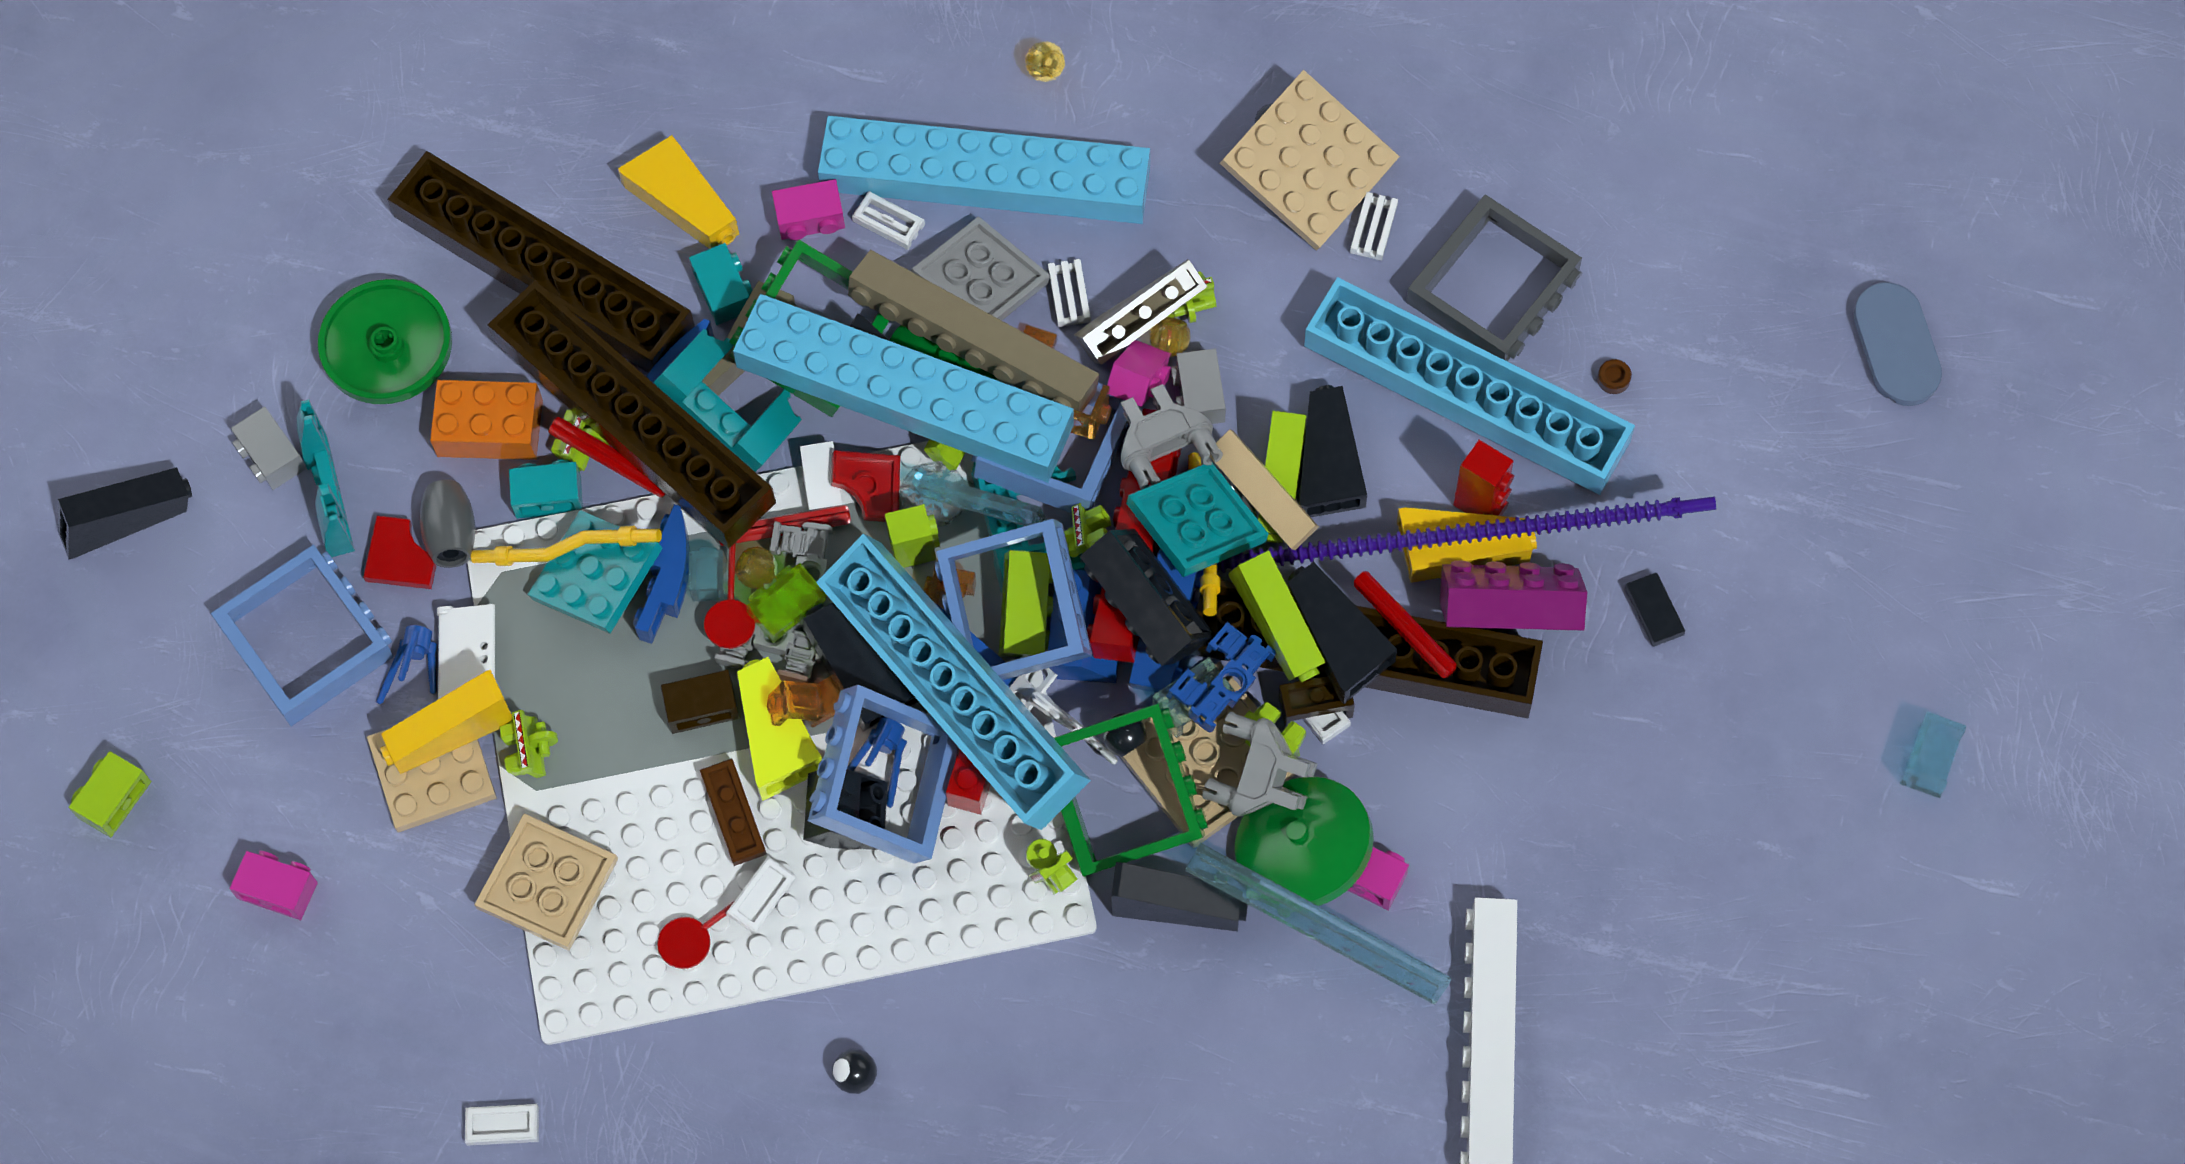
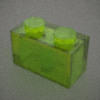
(785, 601)

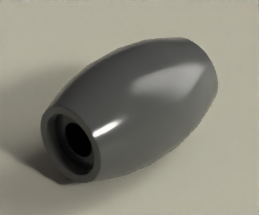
(447, 523)

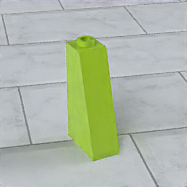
(1284, 456)
(1277, 616)

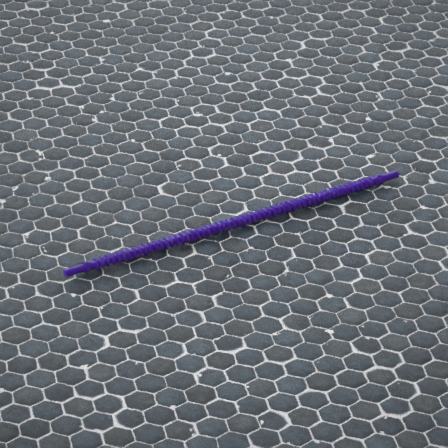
(1669, 508)

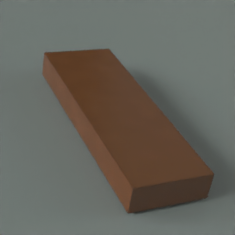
(733, 812)

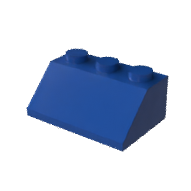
(1088, 668)

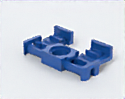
(1213, 700)

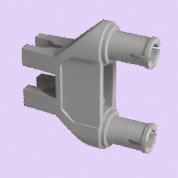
(1163, 433)
(1264, 769)

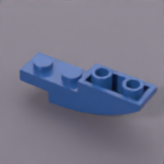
(672, 572)

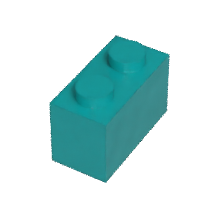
(720, 282)
(545, 489)

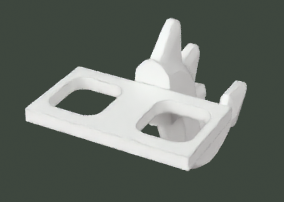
(1045, 704)

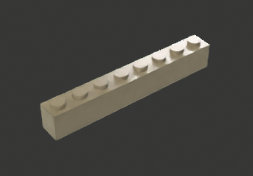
(970, 332)

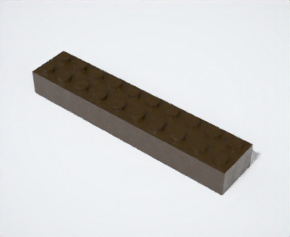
(523, 248)
(632, 414)
(1491, 671)

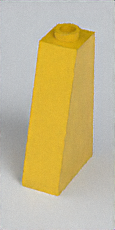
(678, 191)
(1428, 562)
(447, 724)

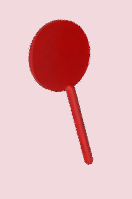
(727, 621)
(686, 940)

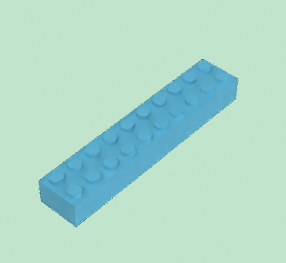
(986, 169)
(1469, 385)
(904, 387)
(953, 682)

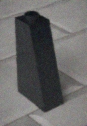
(1331, 463)
(119, 510)
(1345, 637)
(852, 659)
(1173, 899)

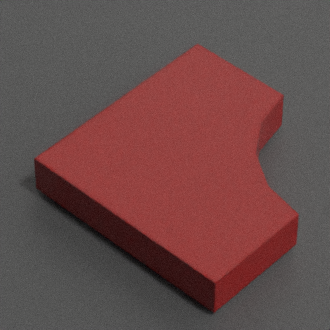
(870, 479)
(396, 557)

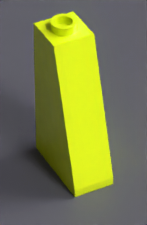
(779, 753)

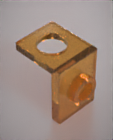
(1099, 415)

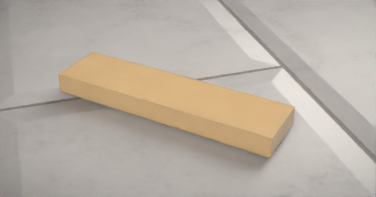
(1264, 491)

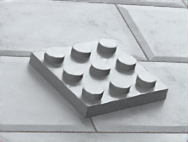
(984, 270)

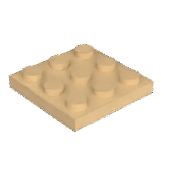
(434, 788)
(546, 882)

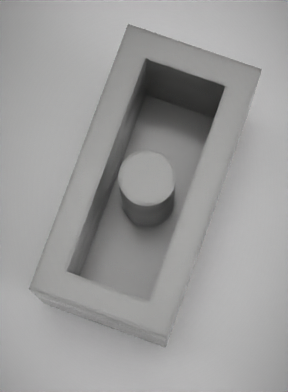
(1200, 383)
(268, 449)

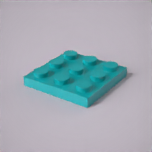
(1197, 519)
(595, 579)

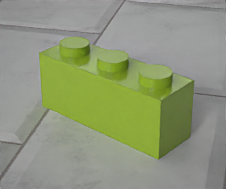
(1025, 604)

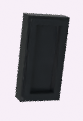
(1655, 609)

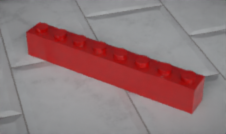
(1109, 634)

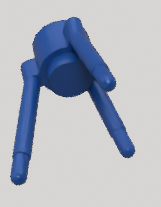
(413, 646)
(884, 739)

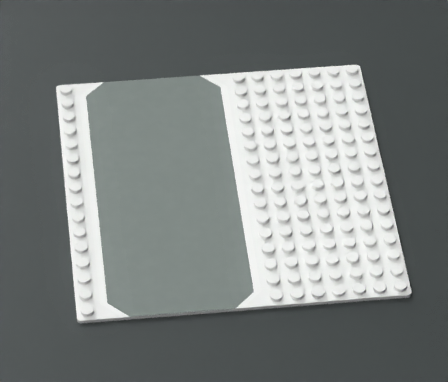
(642, 796)

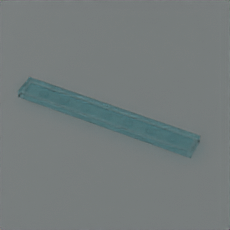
(1318, 924)

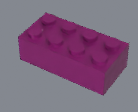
(1513, 596)

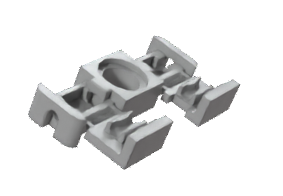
(807, 543)
(800, 655)

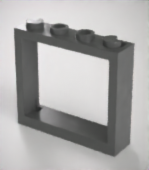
(1486, 210)

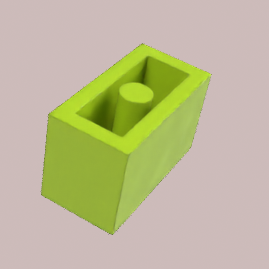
(912, 535)
(109, 794)

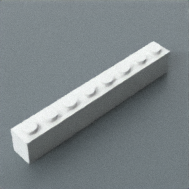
(1490, 1032)

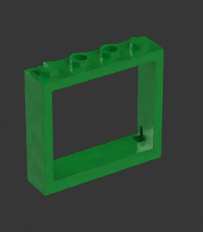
(772, 285)
(1183, 784)

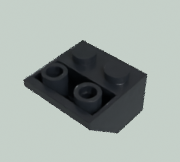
(860, 797)

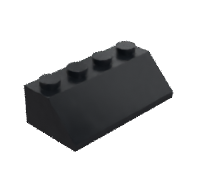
(1146, 596)

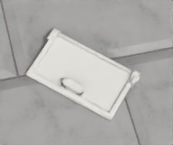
(460, 644)

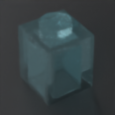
(707, 574)

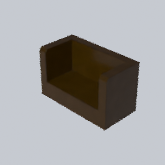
(1311, 699)
(700, 701)

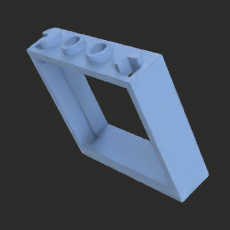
(1057, 492)
(1064, 584)
(336, 680)
(933, 785)

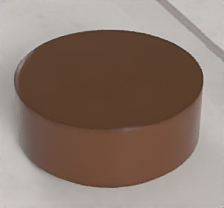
(1614, 376)

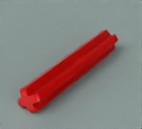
(601, 453)
(764, 527)
(1404, 624)

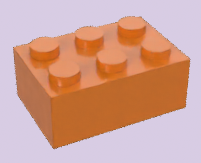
(486, 419)

